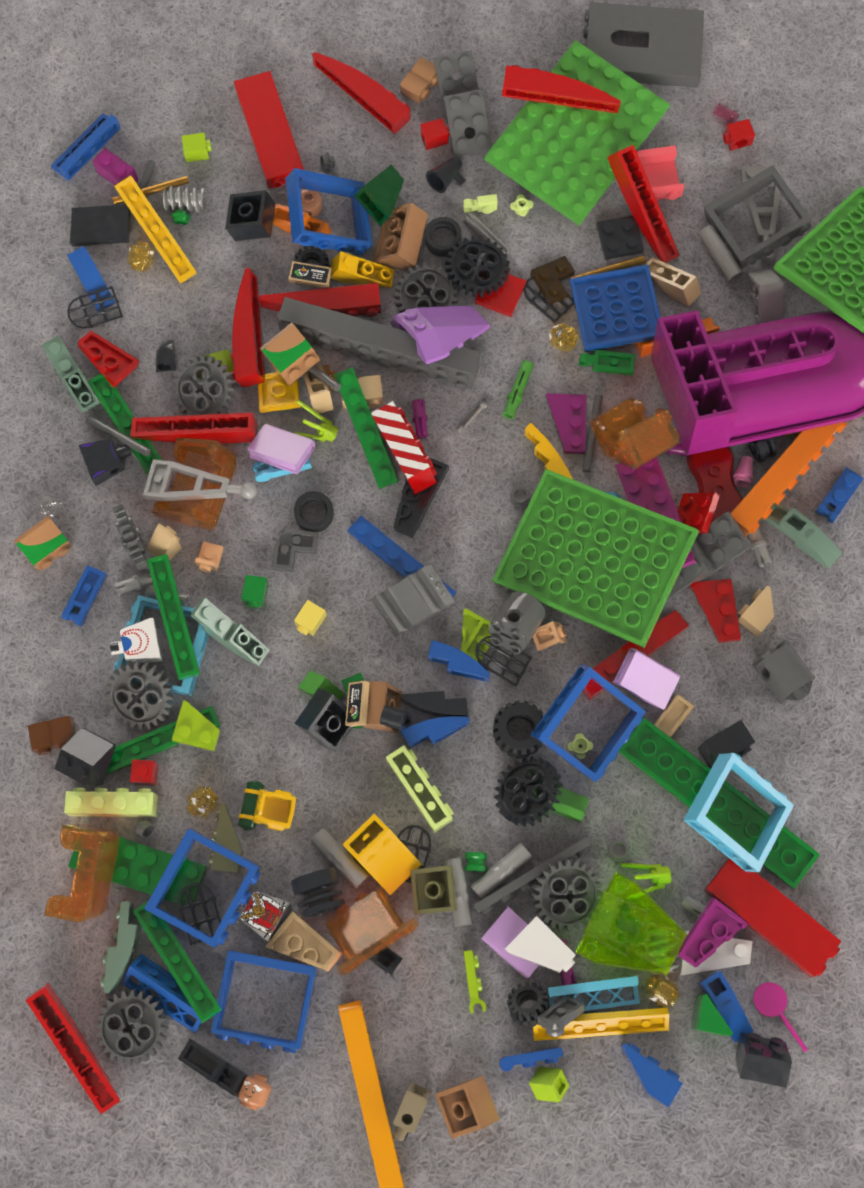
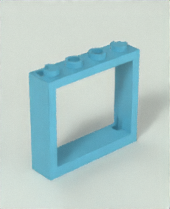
(199, 643)
(696, 814)

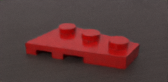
(107, 358)
(719, 607)

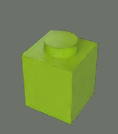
(196, 147)

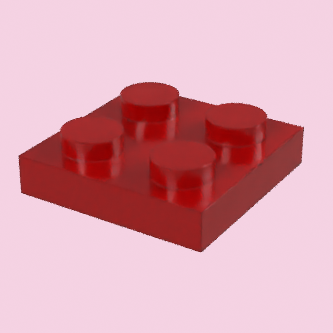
(698, 510)

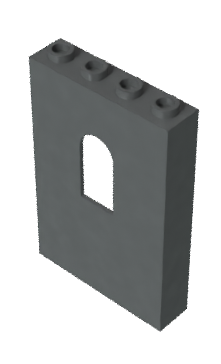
(673, 44)

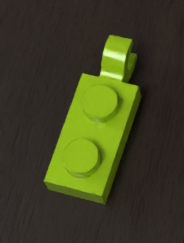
(474, 983)

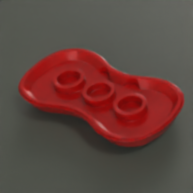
(715, 474)

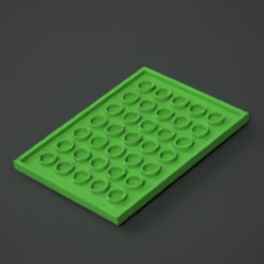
(565, 149)
(831, 261)
(596, 557)

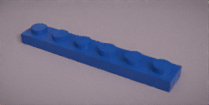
(386, 549)

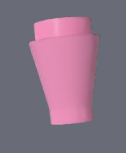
(744, 474)

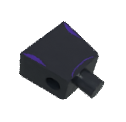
(103, 459)

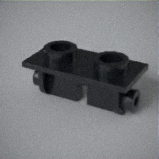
(387, 960)

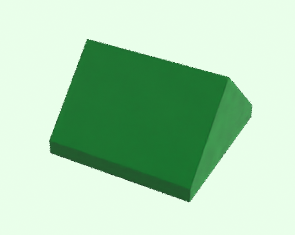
(707, 1018)

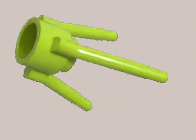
(325, 430)
(658, 875)

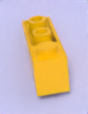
(359, 271)

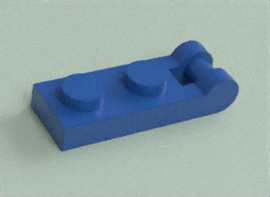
(839, 494)
(84, 595)
(529, 1059)

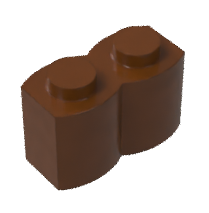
(51, 734)

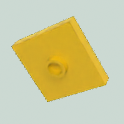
(277, 394)

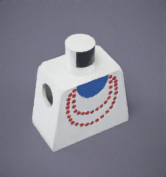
(139, 643)

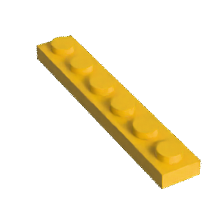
(155, 229)
(610, 1024)

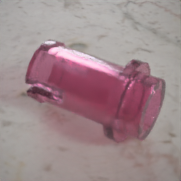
(726, 113)

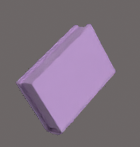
(281, 448)
(646, 678)
(502, 933)

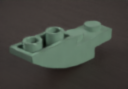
(70, 374)
(805, 534)
(229, 634)
(119, 958)

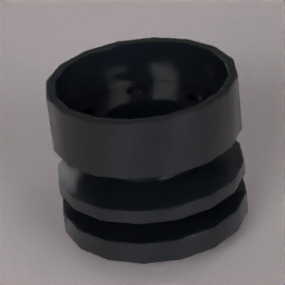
(318, 893)

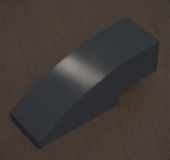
(436, 704)
(213, 1067)

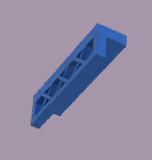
(88, 148)
(157, 978)

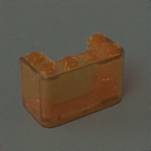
(632, 437)
(93, 873)

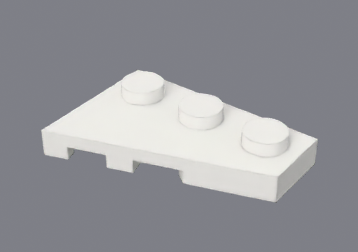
(729, 954)

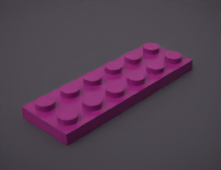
(650, 490)

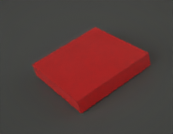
(506, 298)

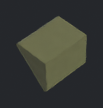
(433, 890)

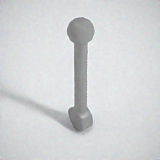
(483, 405)

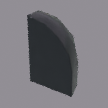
(165, 357)

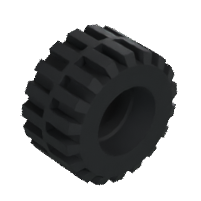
(501, 735)

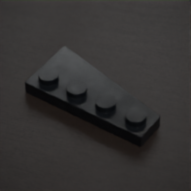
(414, 506)

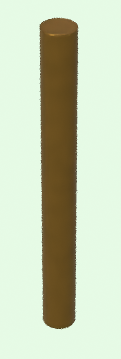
(157, 188)
(617, 266)

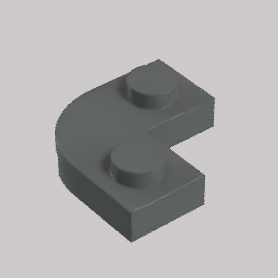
(289, 544)

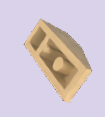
(674, 282)
(318, 392)

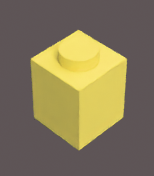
(310, 618)

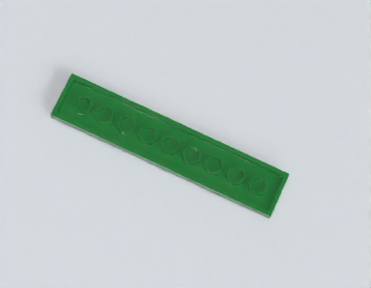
(731, 810)

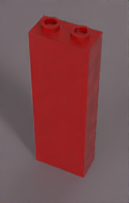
(268, 127)
(774, 918)

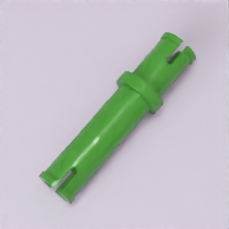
(515, 397)

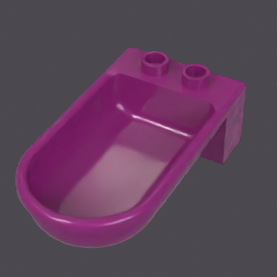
(758, 377)

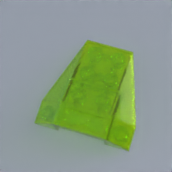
(630, 930)

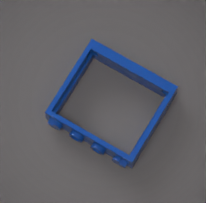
(332, 185)
(563, 704)
(171, 872)
(247, 1037)

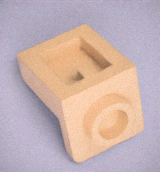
(209, 557)
(549, 635)

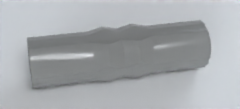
(721, 254)
(339, 858)
(501, 871)
(462, 916)

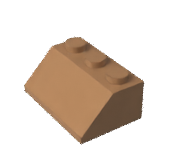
(401, 238)

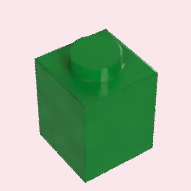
(254, 591)

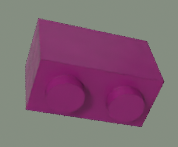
(112, 167)

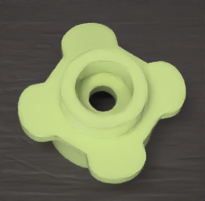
(521, 210)
(586, 745)

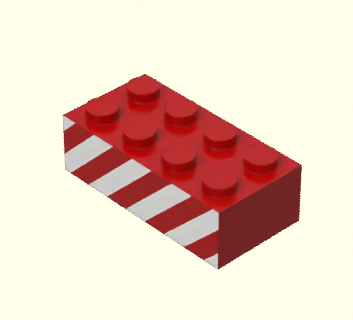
(405, 447)

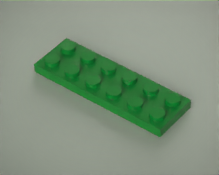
(143, 867)

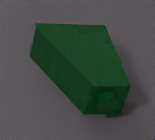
(381, 194)

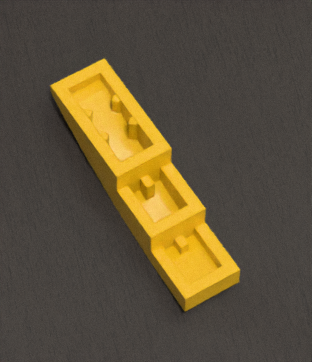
(546, 452)

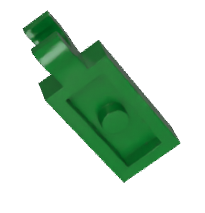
(609, 362)

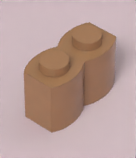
(419, 81)

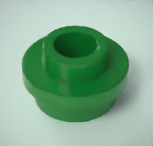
(180, 217)

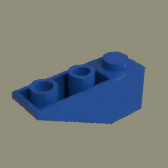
(726, 1003)
(656, 1082)

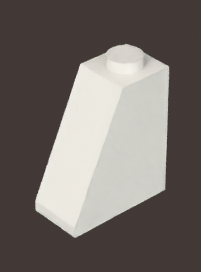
(541, 947)

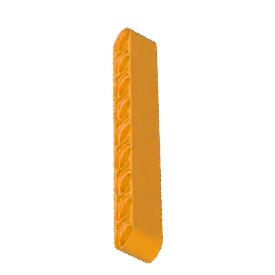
(370, 1095)

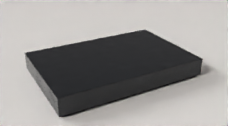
(100, 225)

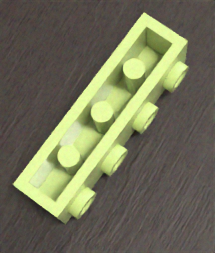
(419, 789)
(111, 804)

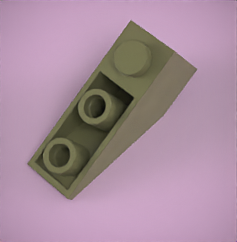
(226, 836)

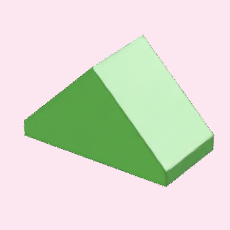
(314, 681)

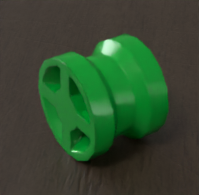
(475, 862)

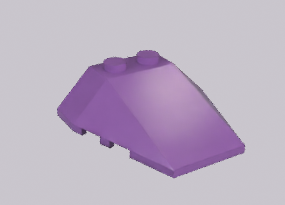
(440, 329)

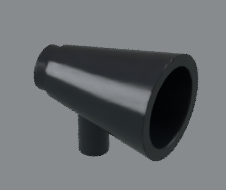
(443, 174)

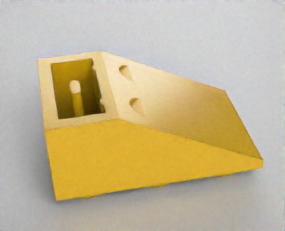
(381, 854)

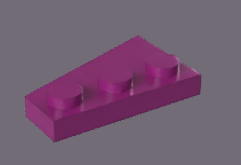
(570, 420)
(709, 932)

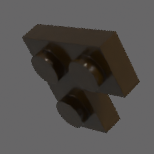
(549, 276)

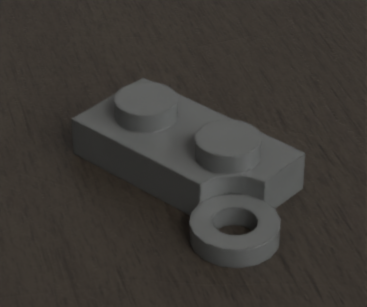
(560, 1015)

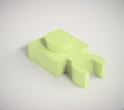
(484, 204)

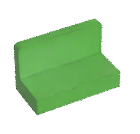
(571, 805)

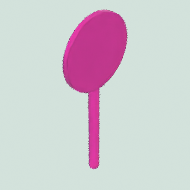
(772, 1001)

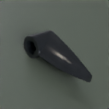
(395, 718)

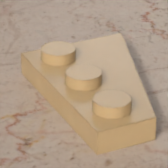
(303, 943)

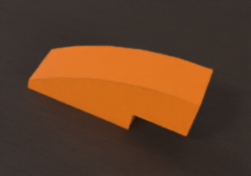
(282, 221)

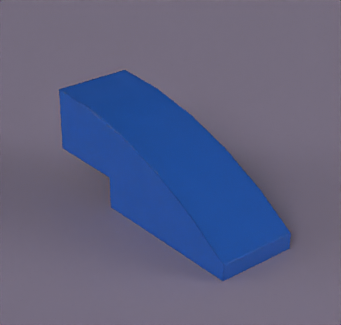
(89, 276)
(457, 661)
(433, 729)

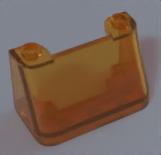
(204, 456)

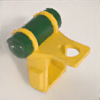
(266, 808)

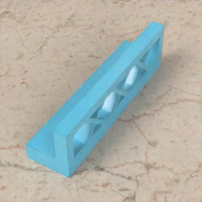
(598, 986)

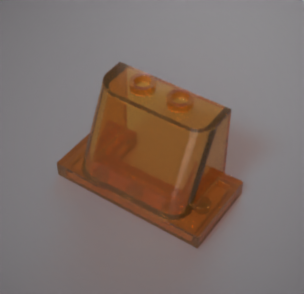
(367, 929)

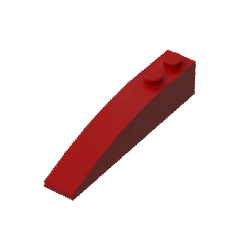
(555, 89)
(366, 92)
(643, 202)
(349, 300)
(247, 334)
(218, 427)
(662, 633)
(73, 1047)

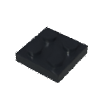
(619, 237)

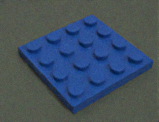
(615, 307)

